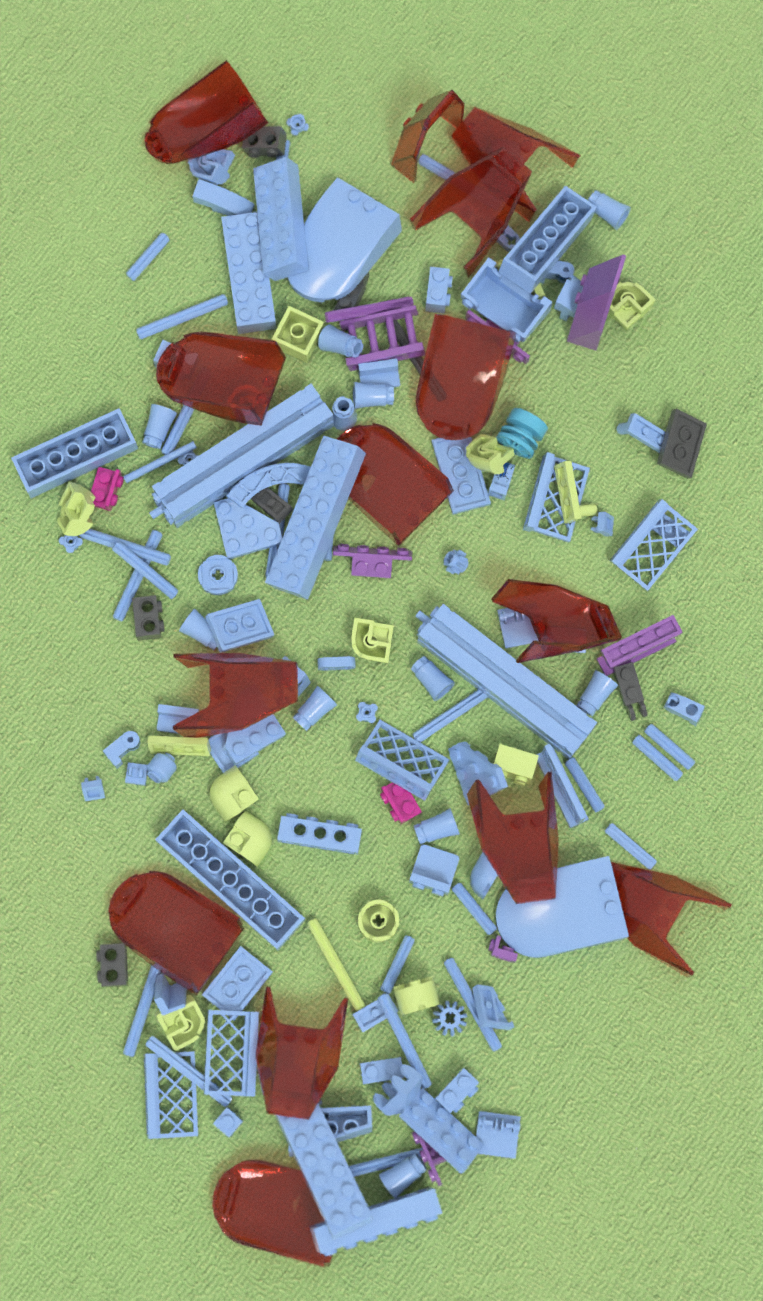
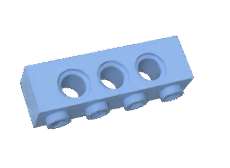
(349, 845)

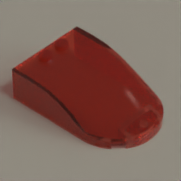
(204, 118)
(222, 374)
(461, 376)
(395, 482)
(173, 927)
(268, 1210)

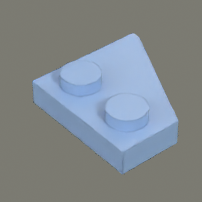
(490, 1008)

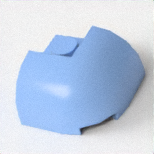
(212, 167)
(567, 297)
(482, 876)

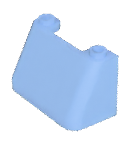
(505, 302)

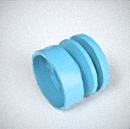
(522, 432)

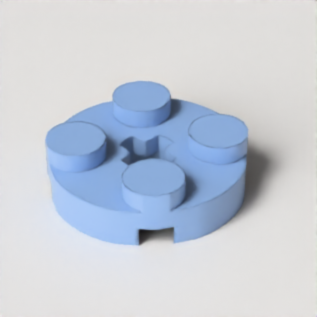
(209, 567)

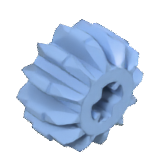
(457, 1019)

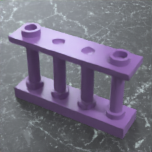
(411, 350)
(640, 644)

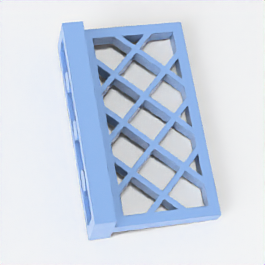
(539, 497)
(639, 534)
(395, 770)
(563, 789)
(249, 1064)
(152, 1098)

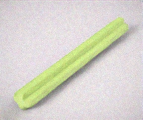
(336, 964)

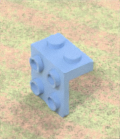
(434, 870)

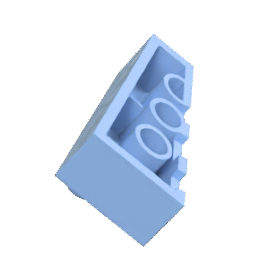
(347, 1122)

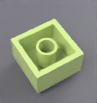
(298, 334)
(516, 764)

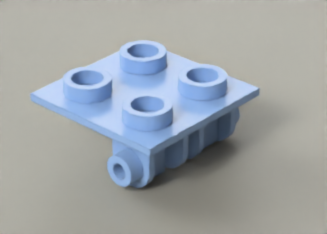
(515, 628)
(498, 1134)

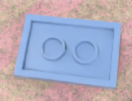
(239, 625)
(237, 982)

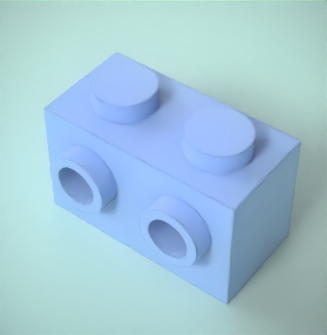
(437, 290)
(453, 1094)

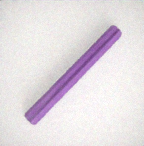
(367, 309)

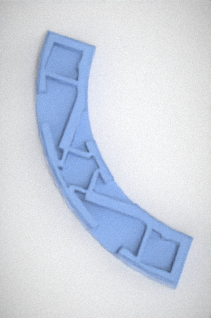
(266, 477)

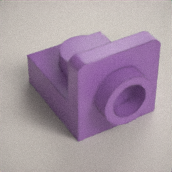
(505, 953)

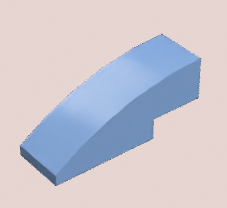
(221, 199)

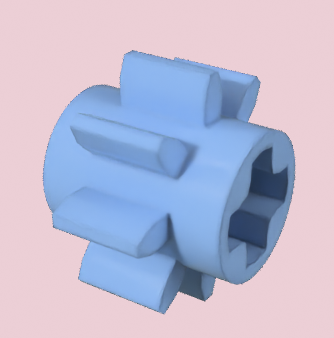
(456, 561)

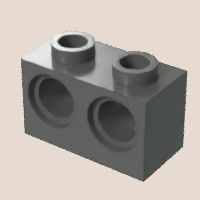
(265, 138)
(143, 618)
(118, 964)

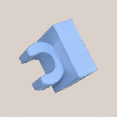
(604, 525)
(136, 774)
(93, 789)

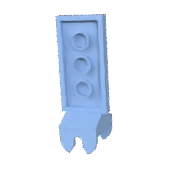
(428, 1118)

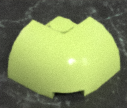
(630, 304)
(488, 455)
(75, 510)
(371, 640)
(231, 793)
(250, 838)
(182, 1025)

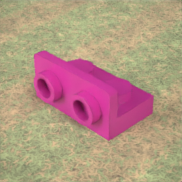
(106, 487)
(401, 802)

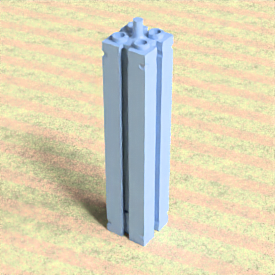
(220, 468)
(504, 680)

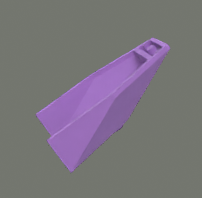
(595, 302)

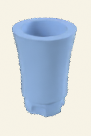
(609, 209)
(337, 341)
(372, 395)
(344, 419)
(158, 425)
(198, 629)
(432, 678)
(596, 693)
(314, 708)
(437, 827)
(403, 1174)

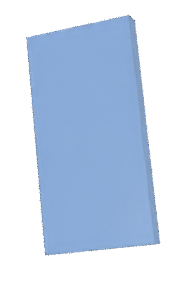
(465, 479)

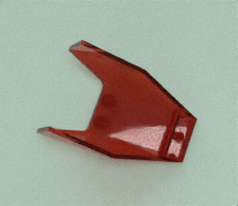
(446, 105)
(486, 132)
(482, 197)
(559, 617)
(241, 691)
(520, 844)
(651, 907)
(296, 1061)

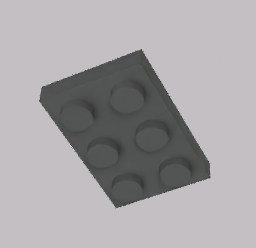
(681, 443)

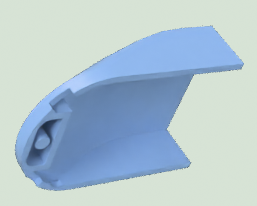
(343, 242)
(580, 916)

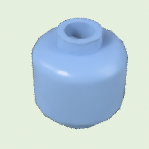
(161, 767)

